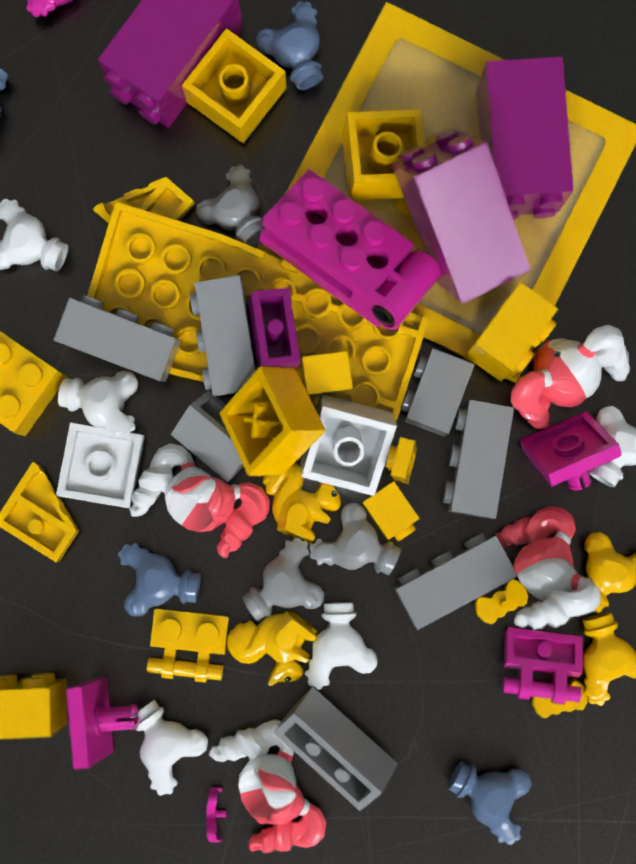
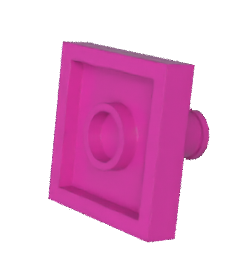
(571, 450)
(94, 720)

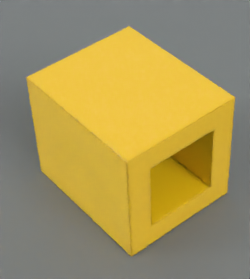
(325, 373)
(391, 512)

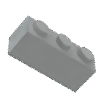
(224, 334)
(118, 338)
(478, 459)
(454, 580)
(336, 749)

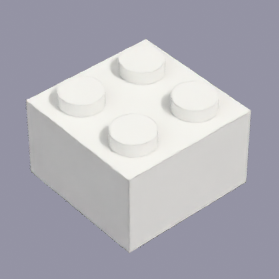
(352, 447)

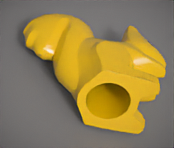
(299, 509)
(280, 638)

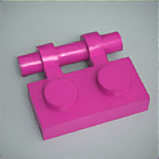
(543, 653)

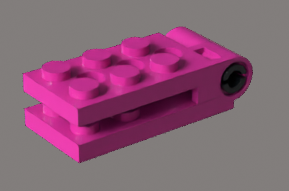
(348, 251)

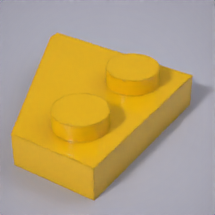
(159, 198)
(39, 515)

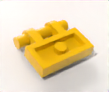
(188, 632)

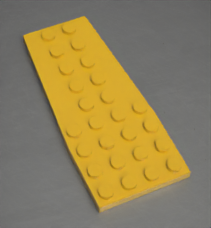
(153, 267)

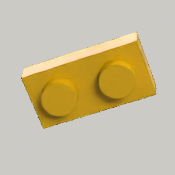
(401, 460)

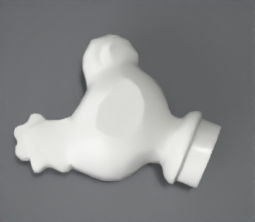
(27, 241)
(101, 400)
(614, 423)
(338, 646)
(164, 745)

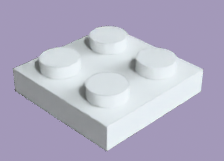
(100, 466)

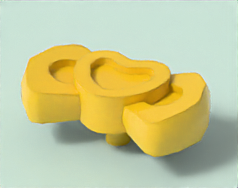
(501, 602)
(545, 707)

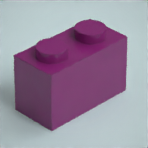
(273, 329)

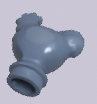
(295, 46)
(156, 580)
(492, 797)

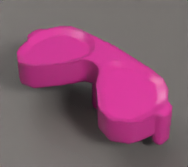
(212, 814)

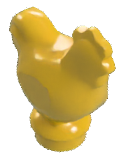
(608, 568)
(605, 657)

